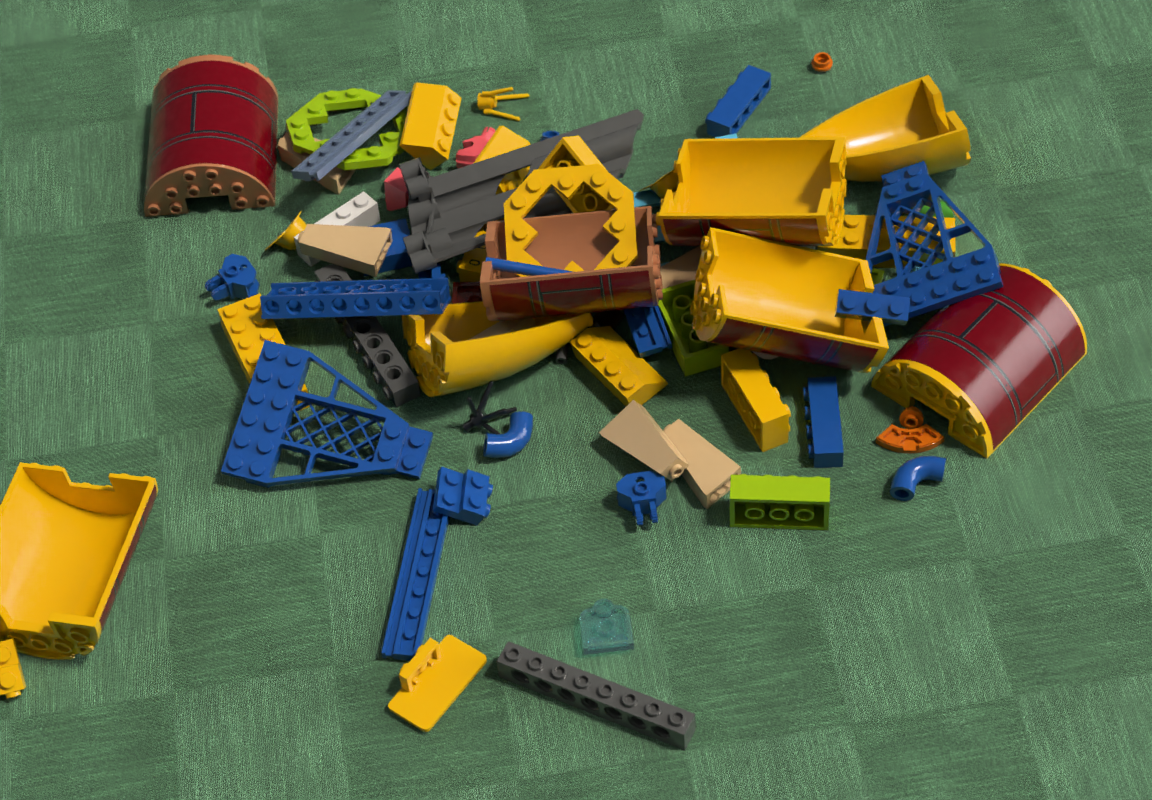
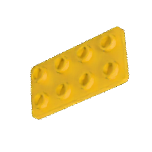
(435, 680)

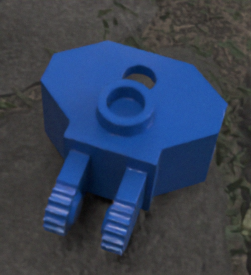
(234, 279)
(641, 496)

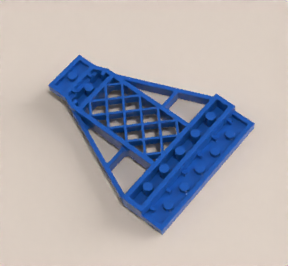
(933, 284)
(268, 416)

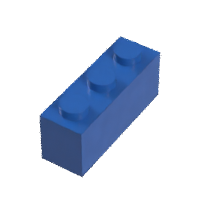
(867, 305)

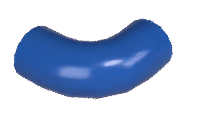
(513, 440)
(913, 472)

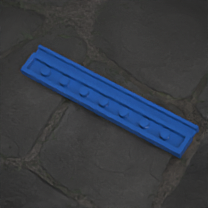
(647, 330)
(416, 579)

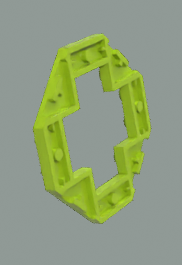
(316, 113)

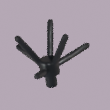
(479, 417)

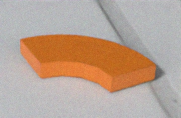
(910, 440)

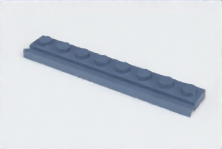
(352, 136)

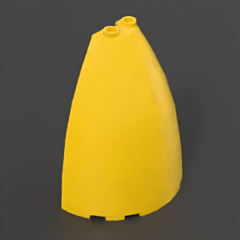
(899, 131)
(454, 364)

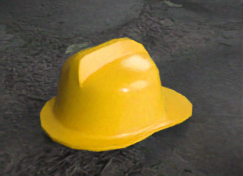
(665, 183)
(286, 239)

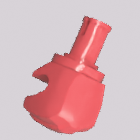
(473, 148)

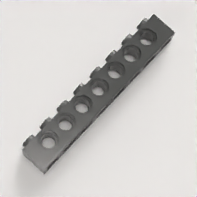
(376, 348)
(596, 695)

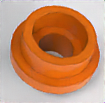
(822, 62)
(911, 413)

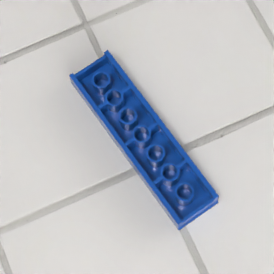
(356, 298)

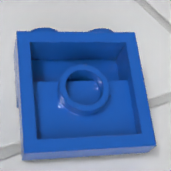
(462, 495)

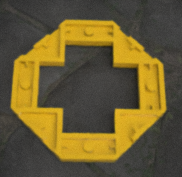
(567, 182)

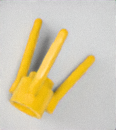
(488, 100)

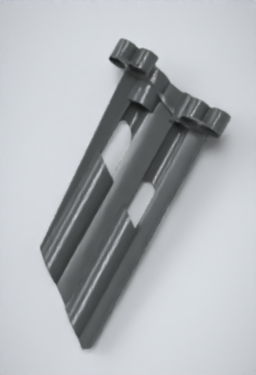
(456, 204)

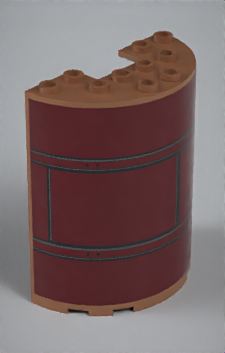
(211, 136)
(585, 242)

